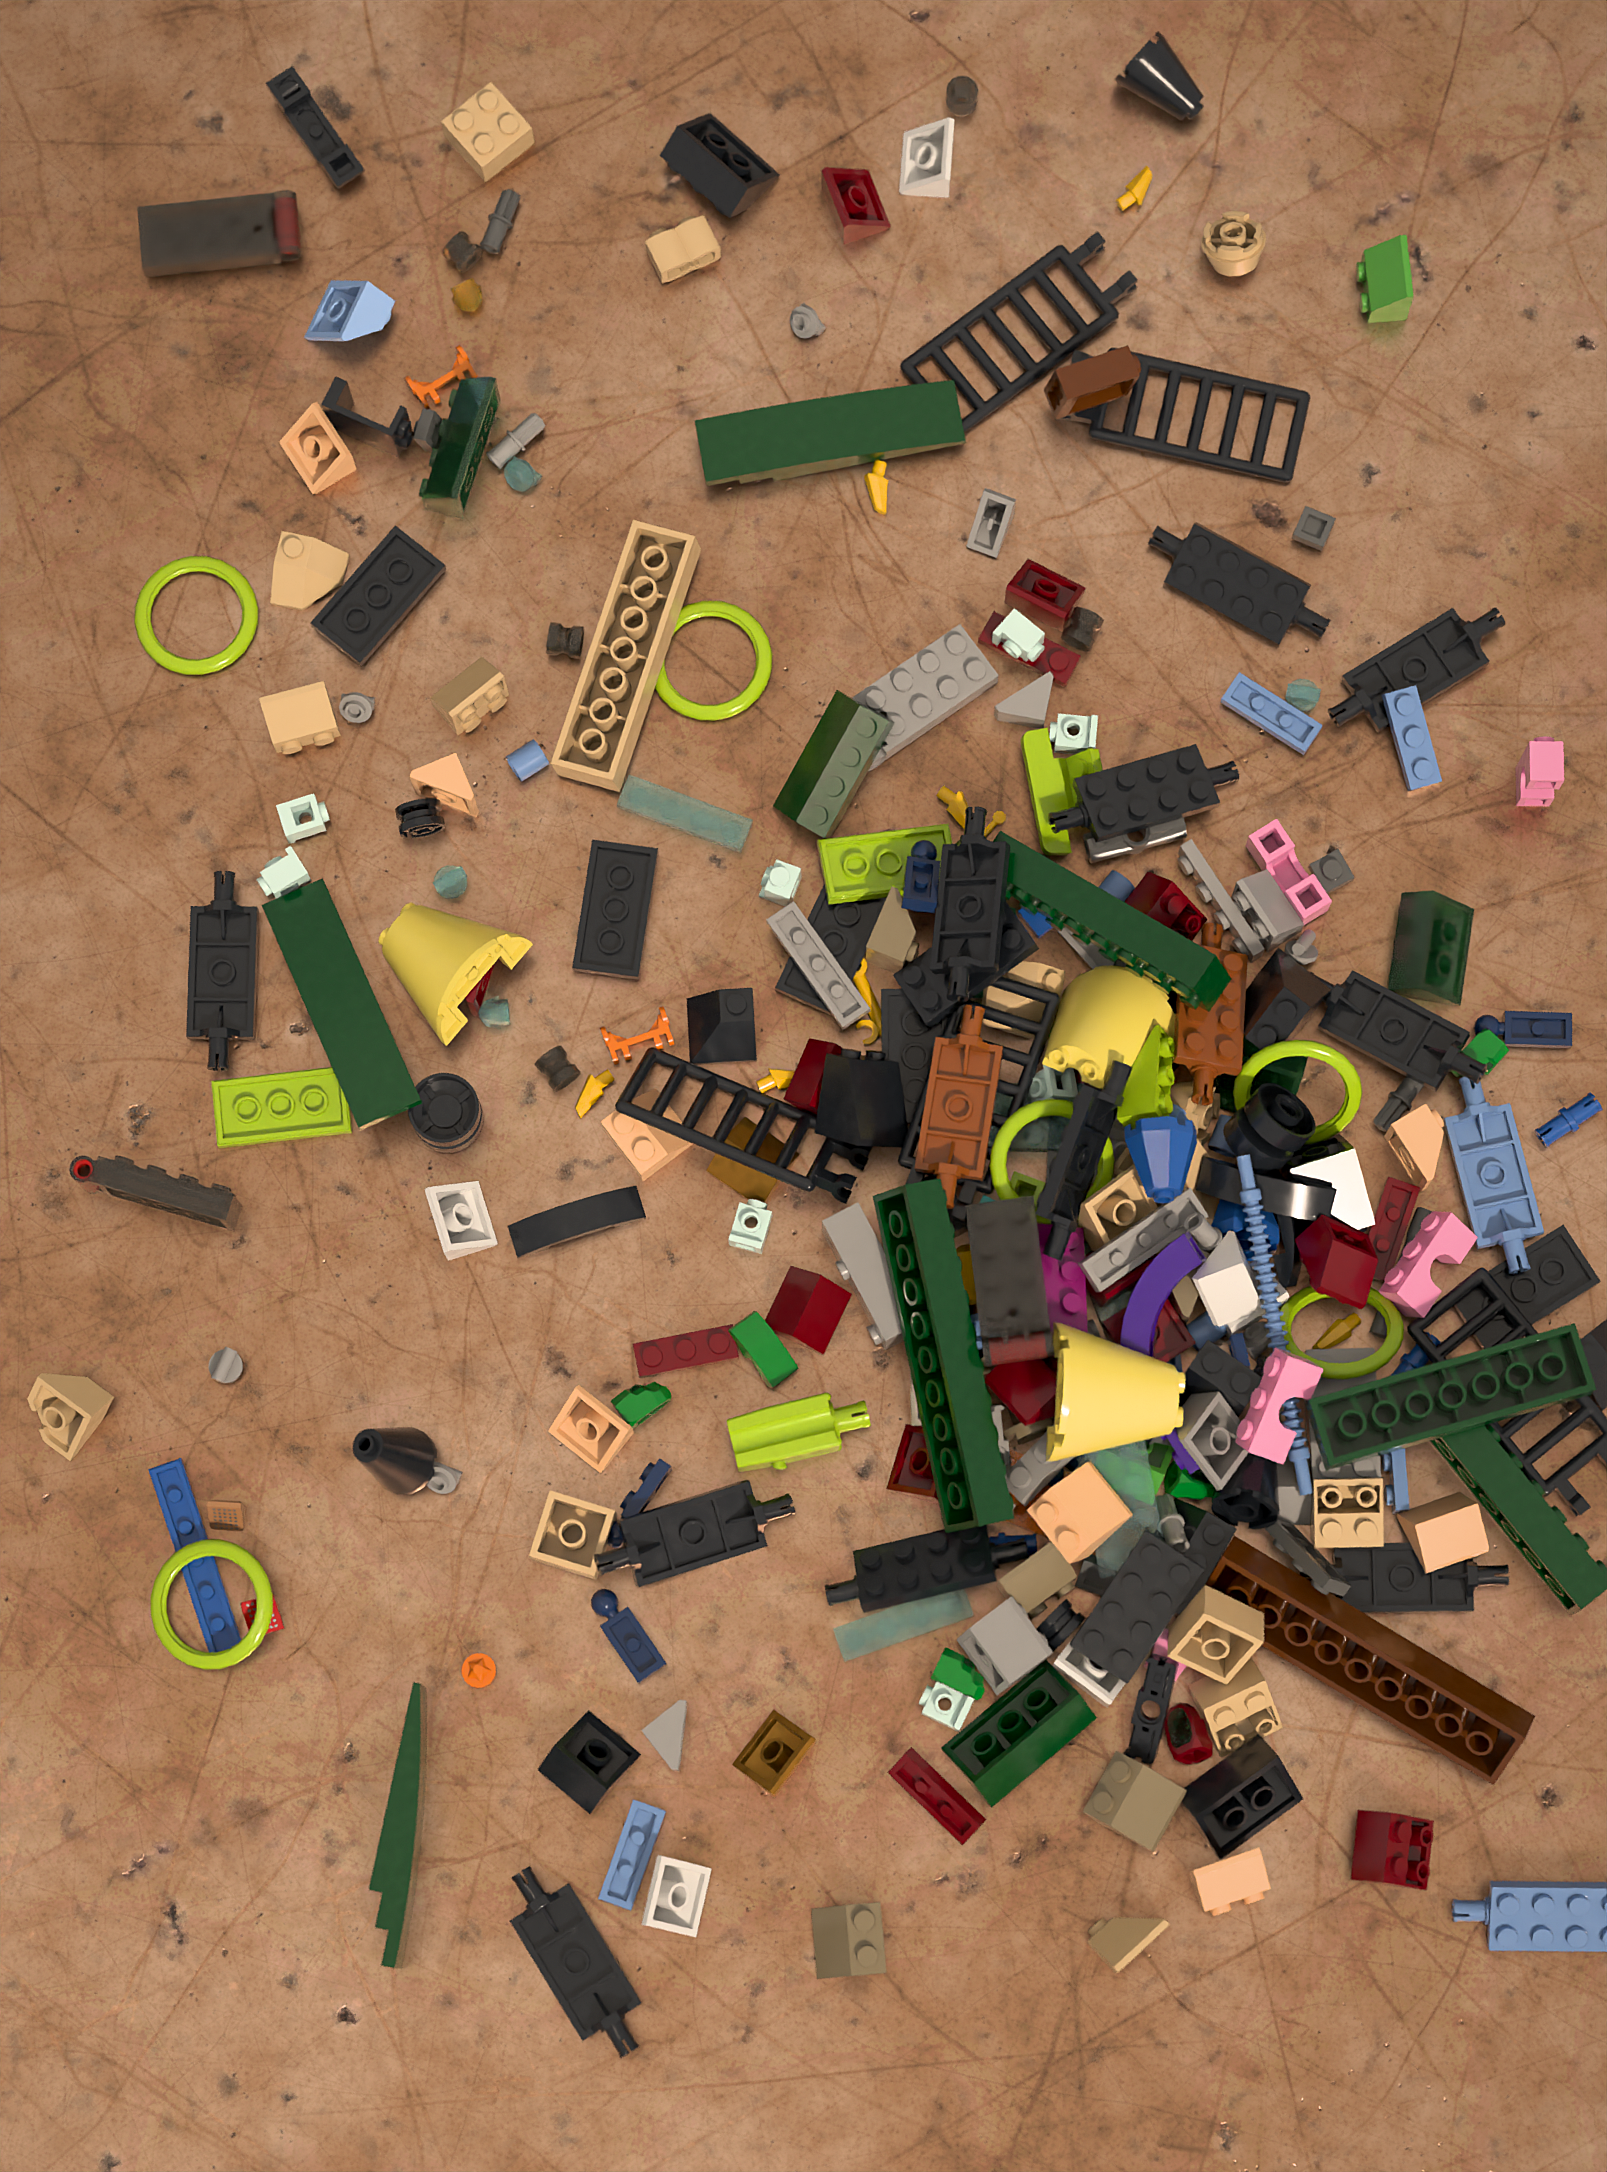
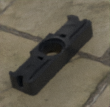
(1157, 1688)

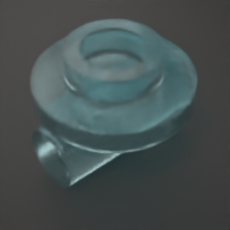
(521, 475)
(1302, 694)
(450, 881)

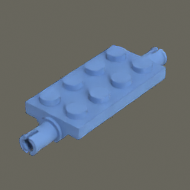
(1493, 1175)
(1540, 1915)

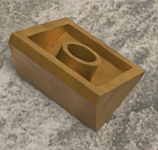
(742, 1179)
(774, 1753)

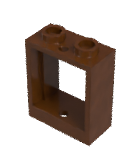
(1092, 382)

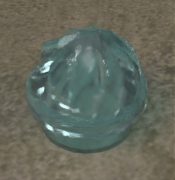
(495, 1012)

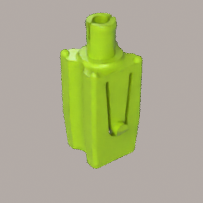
(792, 1431)

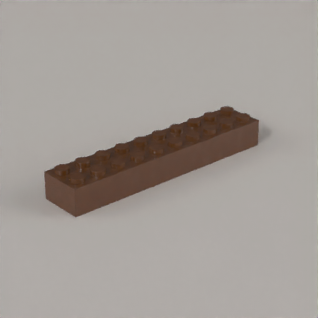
(1374, 1664)

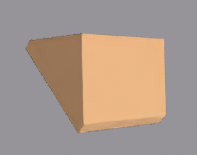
(317, 450)
(446, 782)
(590, 1429)
(1445, 1531)

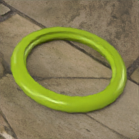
(196, 666)
(755, 686)
(1313, 1049)
(1017, 1121)
(1358, 1368)
(262, 1618)

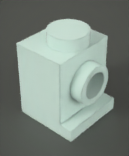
(1019, 637)
(1075, 744)
(292, 812)
(283, 875)
(780, 883)
(1045, 1085)
(750, 1238)
(955, 1715)

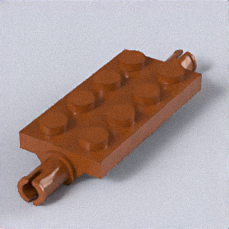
(1213, 1040)
(959, 1105)

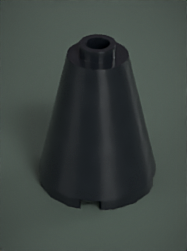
(1162, 80)
(397, 1457)
(1249, 1494)

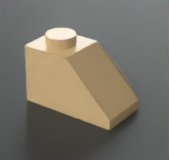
(305, 570)
(68, 1410)

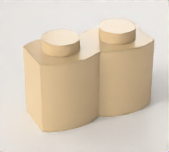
(682, 248)

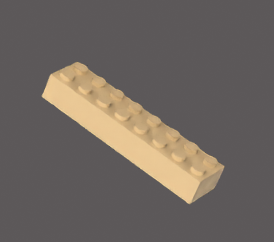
(626, 655)

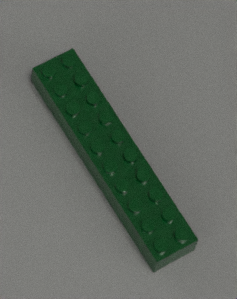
(943, 1356)

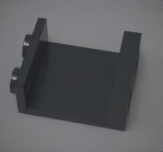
(338, 407)

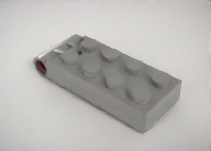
(928, 689)

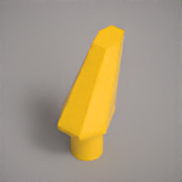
(1135, 189)
(877, 486)
(956, 802)
(777, 1077)
(592, 1091)
(1338, 1332)

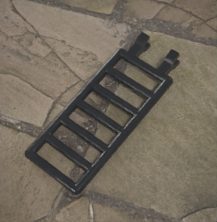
(1072, 261)
(1191, 452)
(1017, 1092)
(817, 1173)
(1588, 1409)

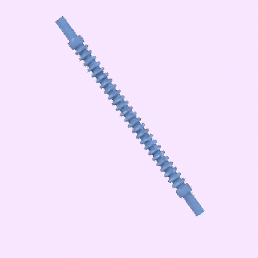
(1251, 1197)

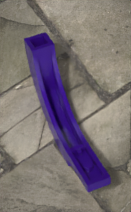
(1146, 1305)

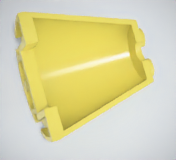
(443, 960)
(1105, 1019)
(1108, 1395)

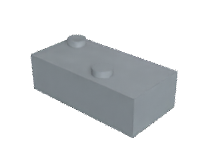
(866, 1269)

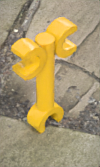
(875, 1011)

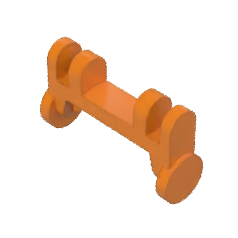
(423, 389)
(616, 1042)

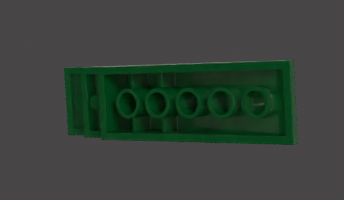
(829, 432)
(341, 1004)
(401, 1833)

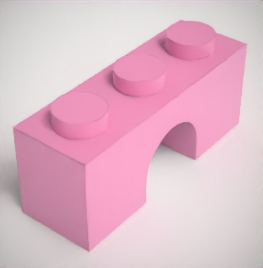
(1539, 772)
(1275, 852)
(1410, 1281)
(1283, 1378)

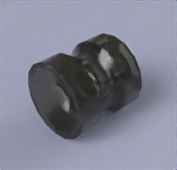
(1082, 629)
(565, 640)
(557, 1068)

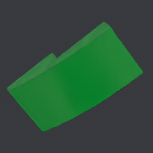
(764, 1349)

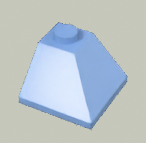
(350, 311)

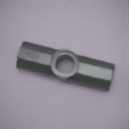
(1123, 845)

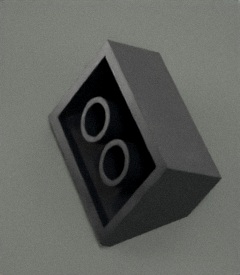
(718, 164)
(1207, 1542)
(1240, 1796)

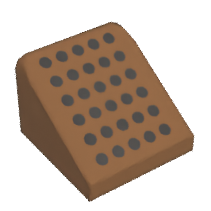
(226, 1515)

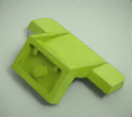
(1052, 786)

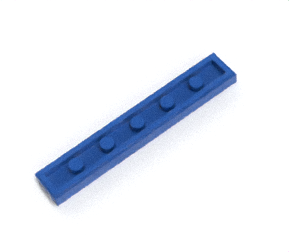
(201, 1574)

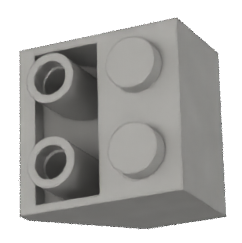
(1266, 909)
(1005, 1645)

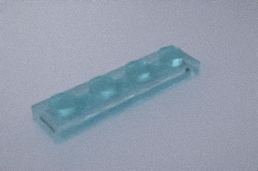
(684, 813)
(901, 1623)

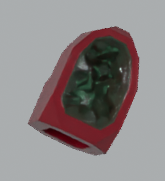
(1187, 1735)

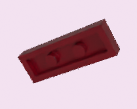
(1054, 658)
(1391, 1223)
(685, 1351)
(936, 1796)

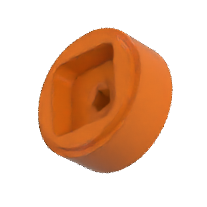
(479, 1670)

